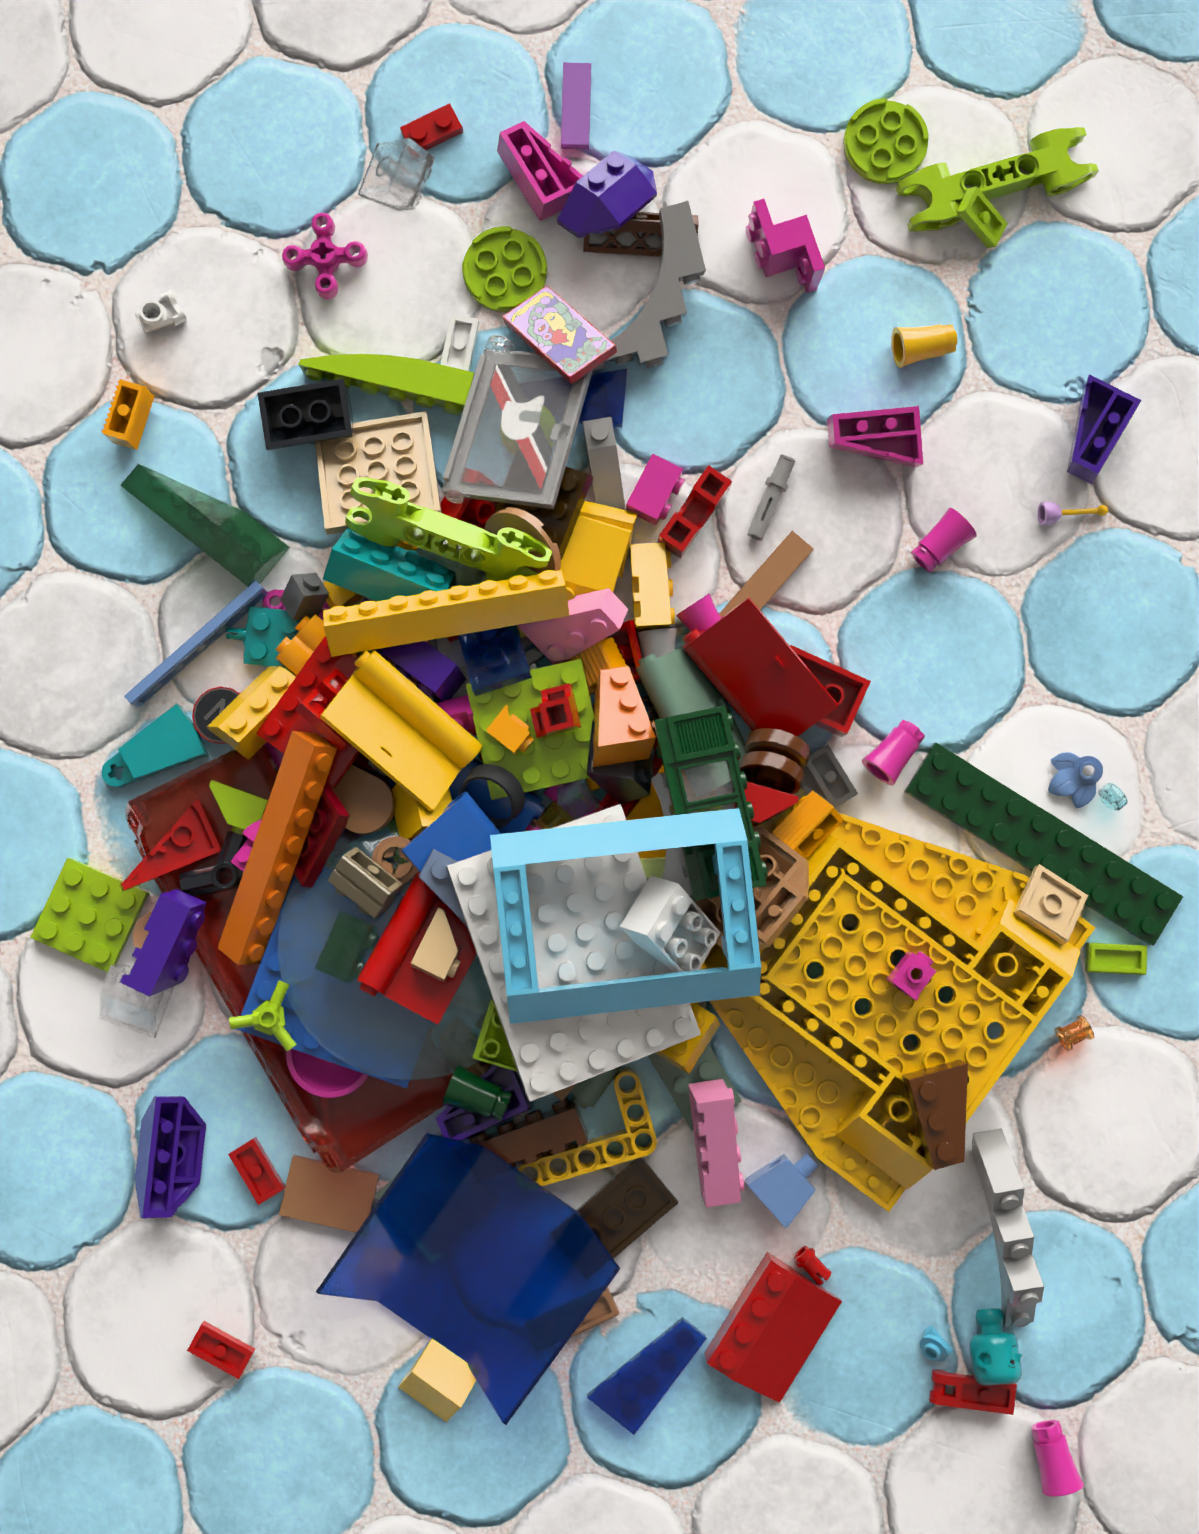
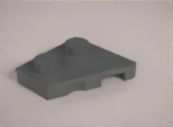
(827, 777)

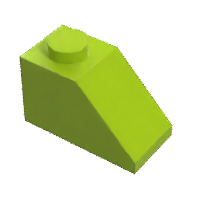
(238, 806)

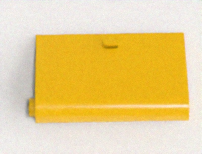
(400, 729)

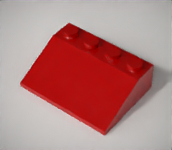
(285, 719)
(771, 1328)

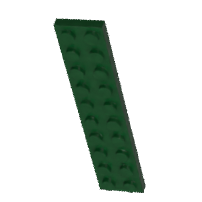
(1037, 837)

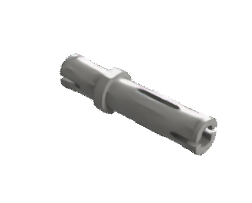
(775, 487)

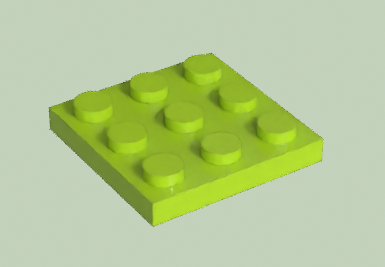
(89, 915)

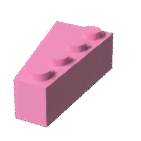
(716, 1142)

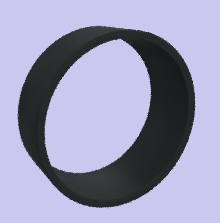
(506, 781)

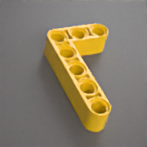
(599, 1144)

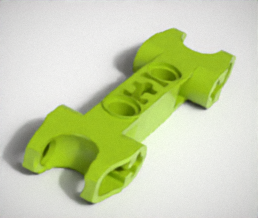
(1046, 165)
(396, 519)

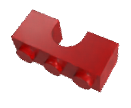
(695, 511)

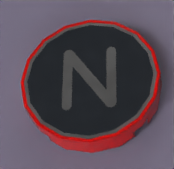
(208, 707)

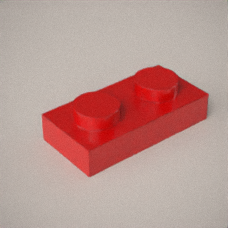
(433, 127)
(257, 1170)
(221, 1349)

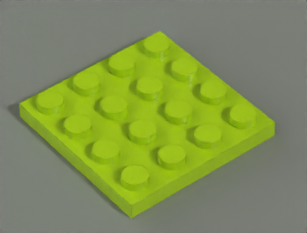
(548, 759)

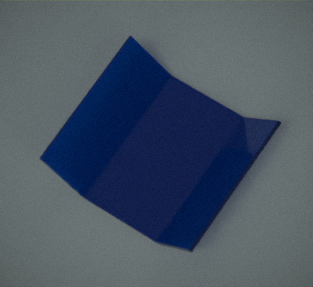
(477, 1264)

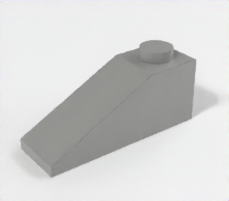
(604, 462)

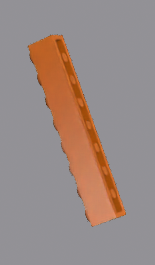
(277, 847)

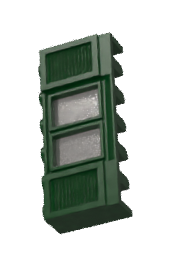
(706, 777)

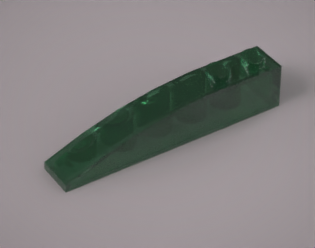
(210, 524)

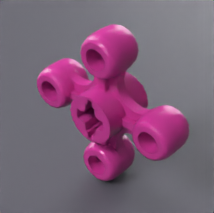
(315, 256)

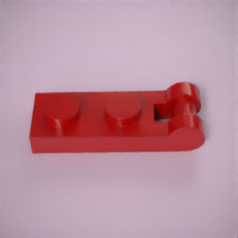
(970, 1394)

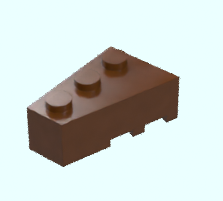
(939, 1111)

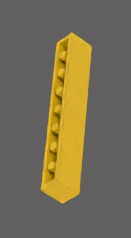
(446, 613)

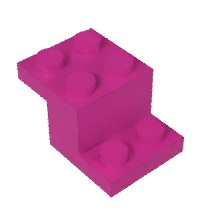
(785, 246)

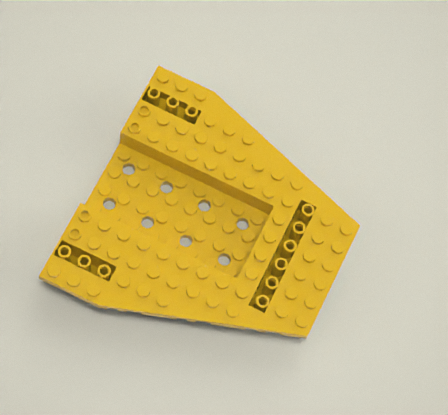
(845, 1069)

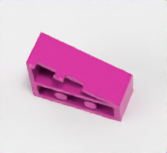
(879, 434)

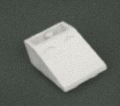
(670, 926)

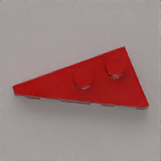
(184, 844)

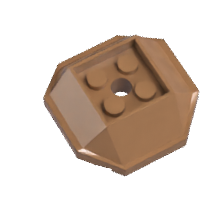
(778, 900)

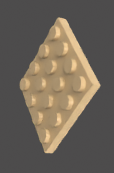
(380, 449)

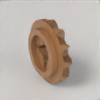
(388, 848)

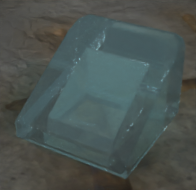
(576, 798)

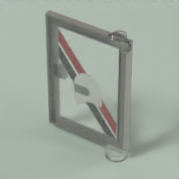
(514, 429)

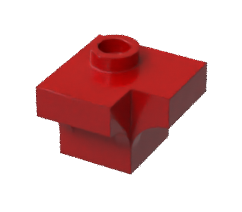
(556, 712)

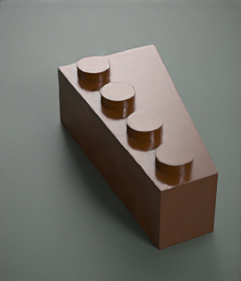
(536, 1134)

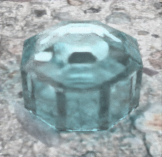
(1112, 796)

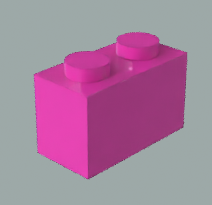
(655, 489)

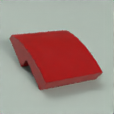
(317, 702)

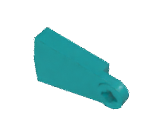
(157, 748)

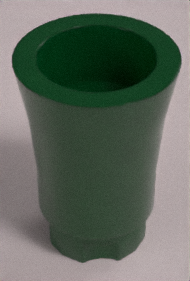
(476, 1095)

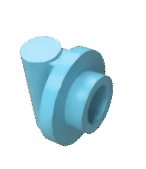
(934, 1346)

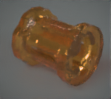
(1074, 1033)

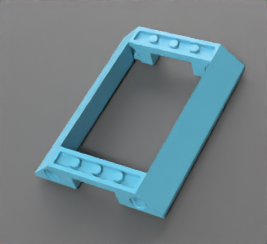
(740, 935)

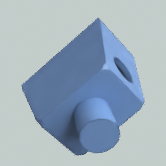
(784, 1186)

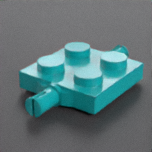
(263, 634)

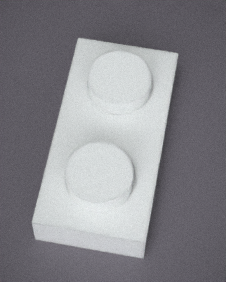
(460, 342)

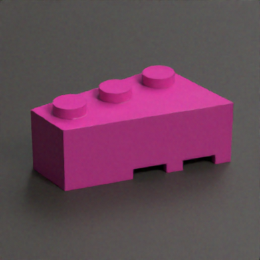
(537, 169)

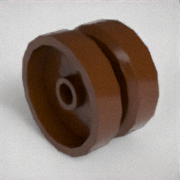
(775, 759)

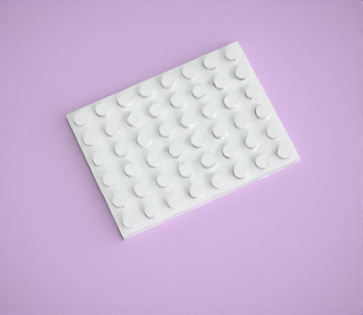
(576, 941)

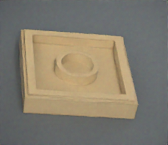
(1050, 904)

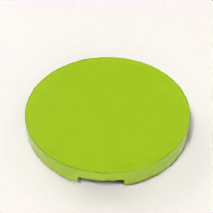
(885, 141)
(504, 268)

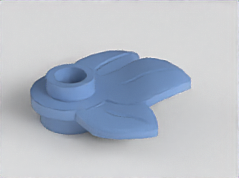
(1072, 781)

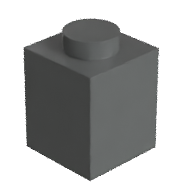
(304, 596)

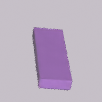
(576, 105)

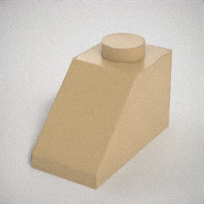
(437, 950)

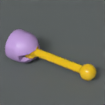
(1051, 512)

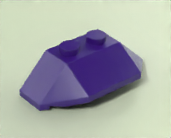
(608, 196)
(168, 1156)

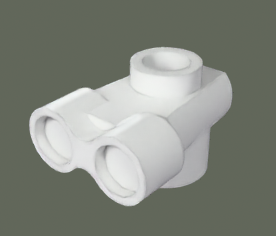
(165, 309)

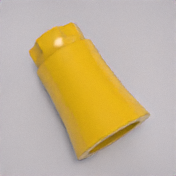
(922, 343)

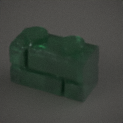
(346, 947)

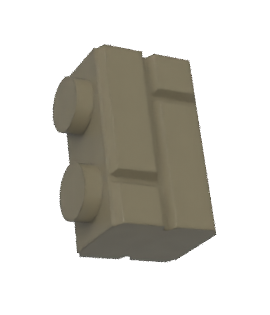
(364, 883)

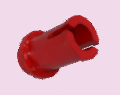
(806, 1258)

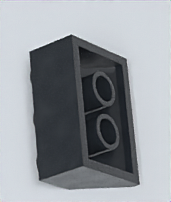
(306, 414)
(622, 780)

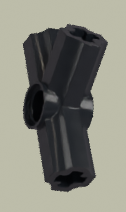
(208, 879)

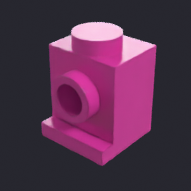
(460, 711)
(901, 975)

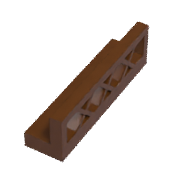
(643, 223)

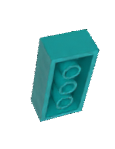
(382, 570)

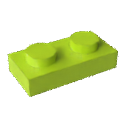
(982, 217)

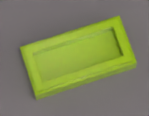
(1116, 958)

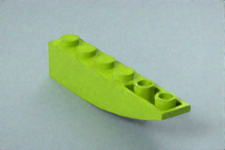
(396, 376)

